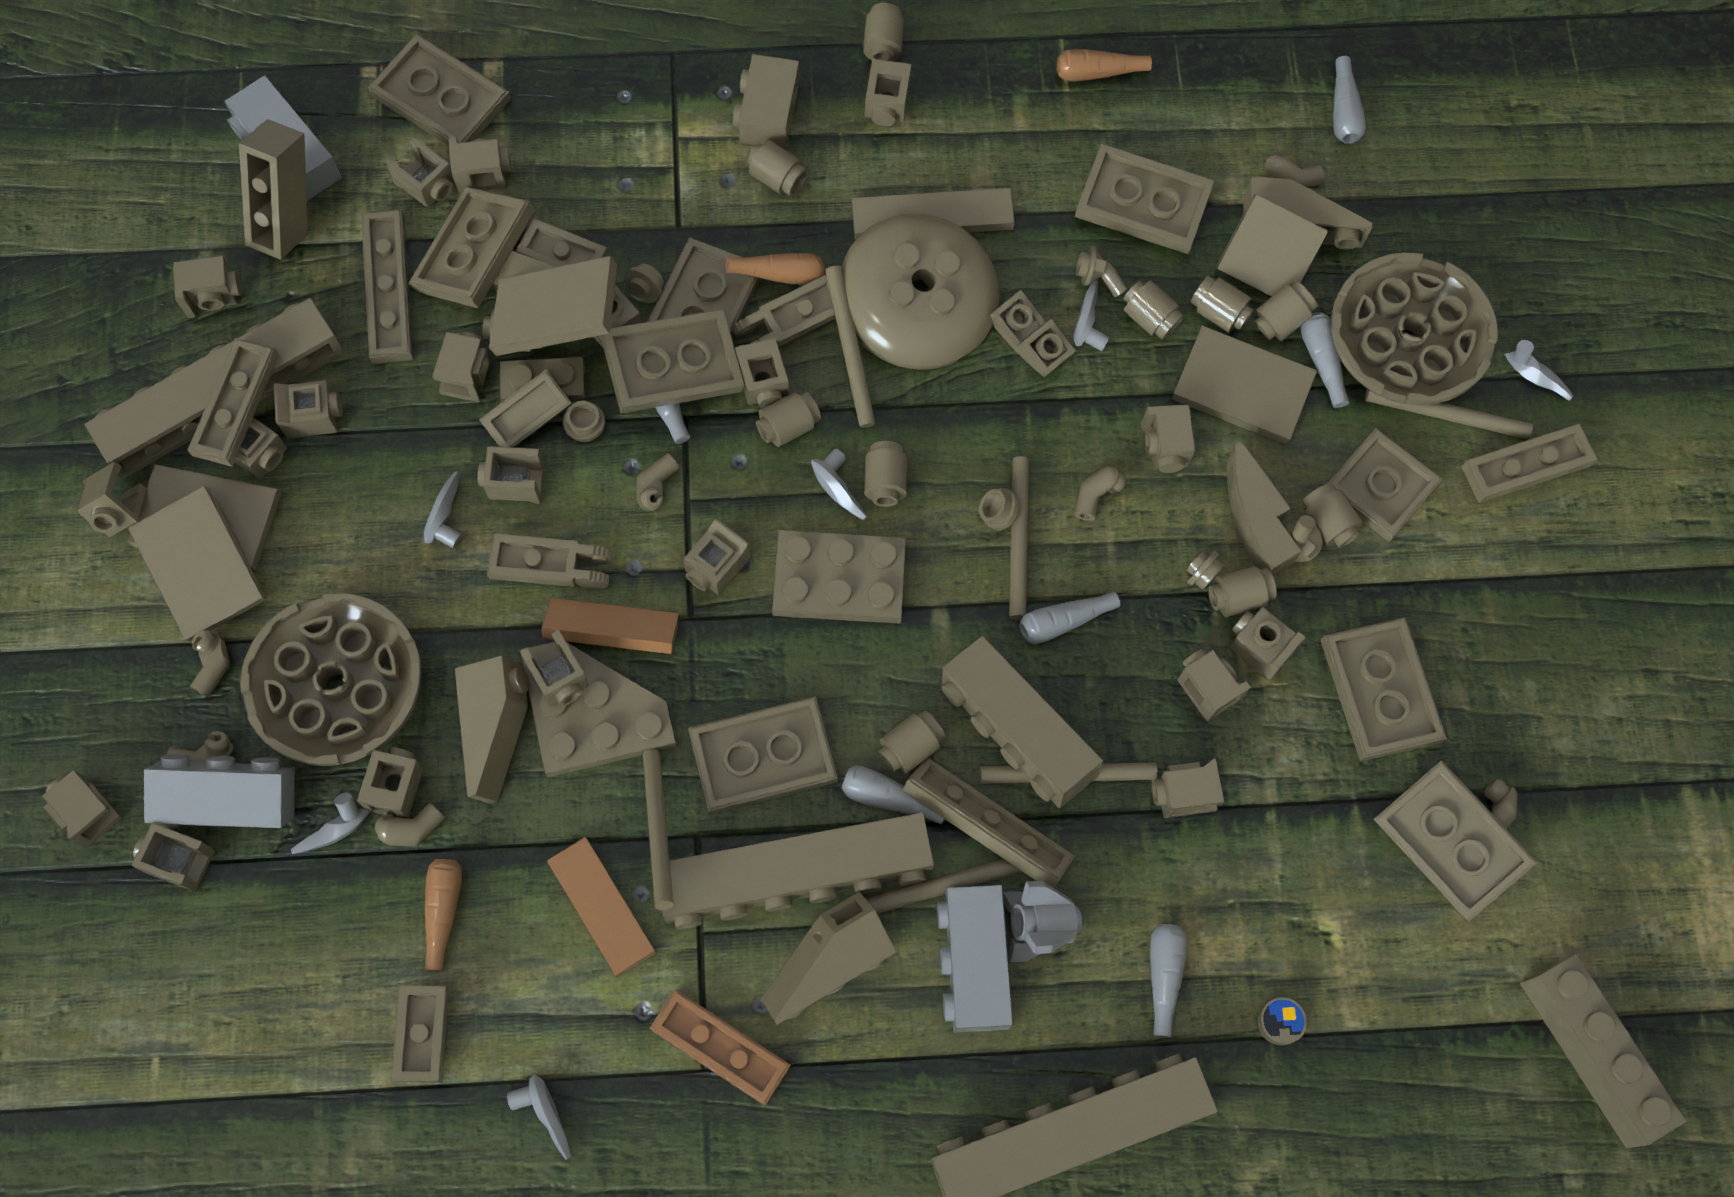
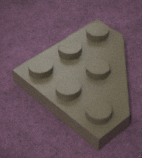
(604, 725)

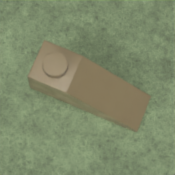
(491, 717)

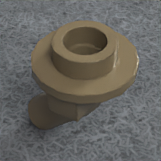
(1093, 266)
(1307, 537)

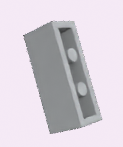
(262, 102)
(219, 792)
(975, 959)

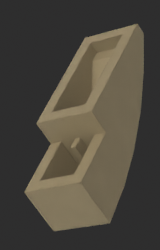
(1259, 513)

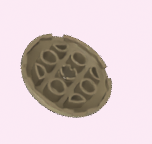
(1434, 302)
(912, 325)
(307, 646)

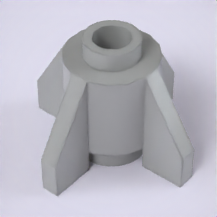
(1040, 920)

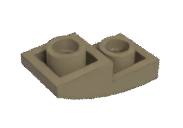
(1029, 335)

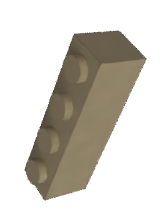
(1020, 722)
(1603, 1053)

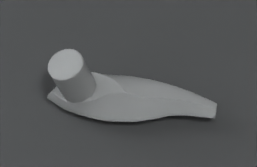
(1083, 328)
(1536, 371)
(834, 484)
(441, 510)
(337, 829)
(545, 1109)

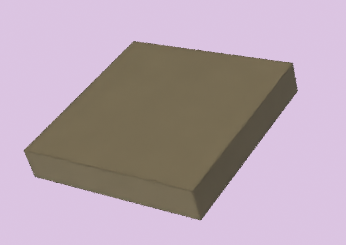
(1270, 247)
(1384, 484)

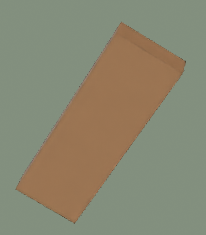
(611, 625)
(601, 907)
(720, 1047)

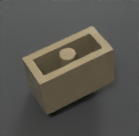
(768, 100)

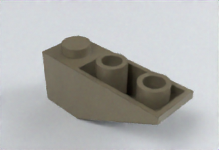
(1344, 227)
(832, 953)

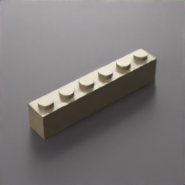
(168, 413)
(799, 868)
(1074, 1134)

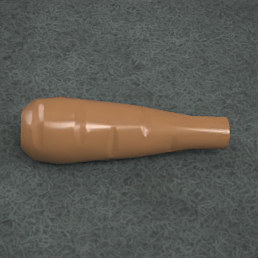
(1091, 64)
(781, 268)
(441, 902)

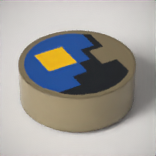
(1282, 1021)

